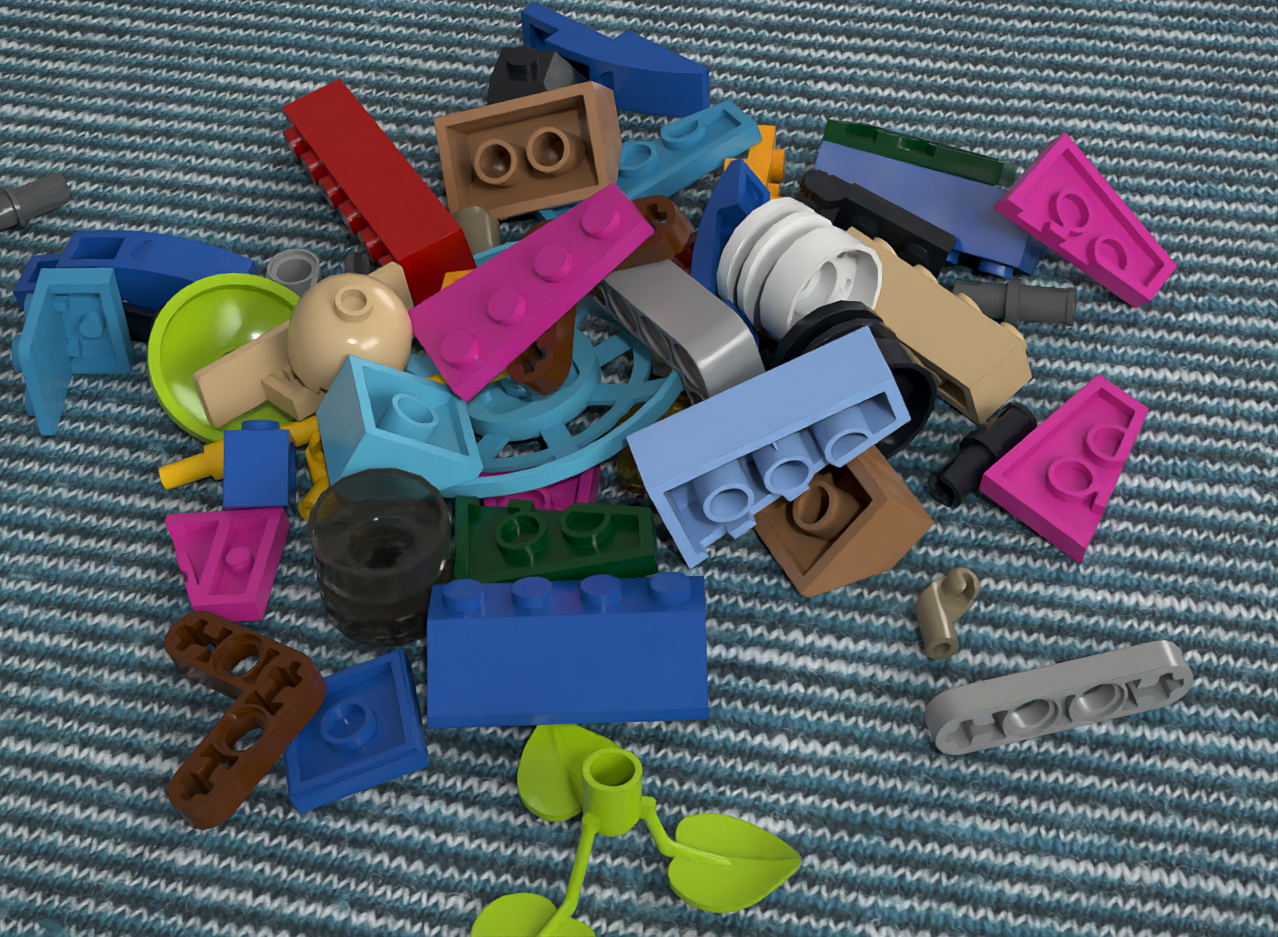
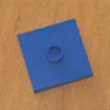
(359, 735)

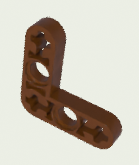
(558, 339)
(279, 682)

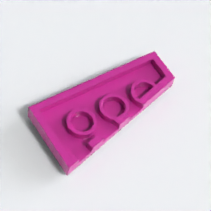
(517, 295)

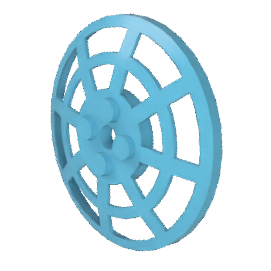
(510, 413)

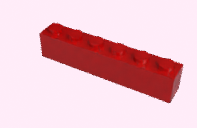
(375, 189)

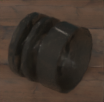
(378, 552)

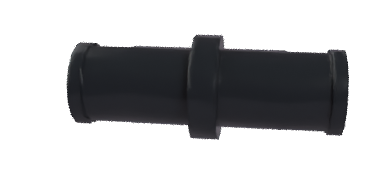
(979, 452)

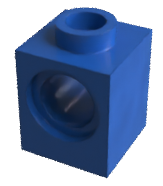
(259, 467)

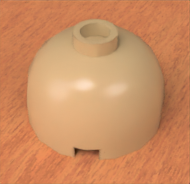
(343, 318)

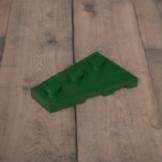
(921, 152)

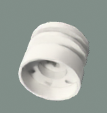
(790, 263)

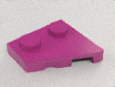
(229, 558)

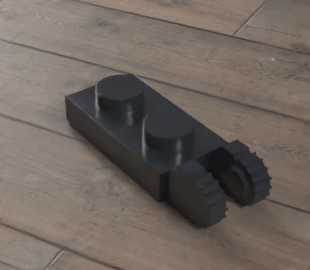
(857, 207)

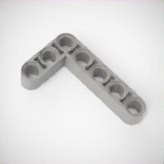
(682, 326)

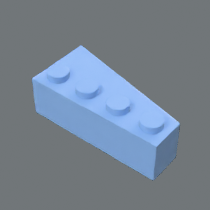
(765, 439)

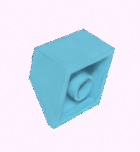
(396, 421)

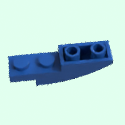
(637, 70)
(145, 264)

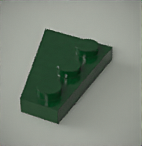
(552, 544)

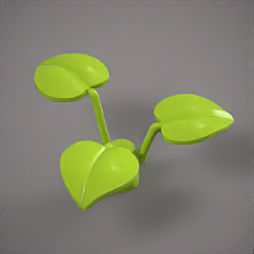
(716, 860)

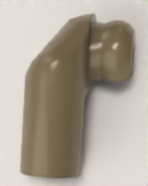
(942, 607)

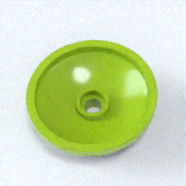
(203, 326)

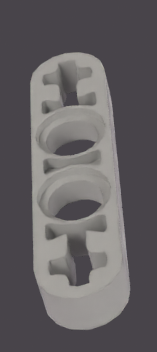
(984, 713)

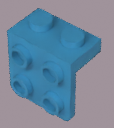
(69, 329)

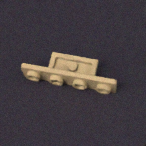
(263, 370)

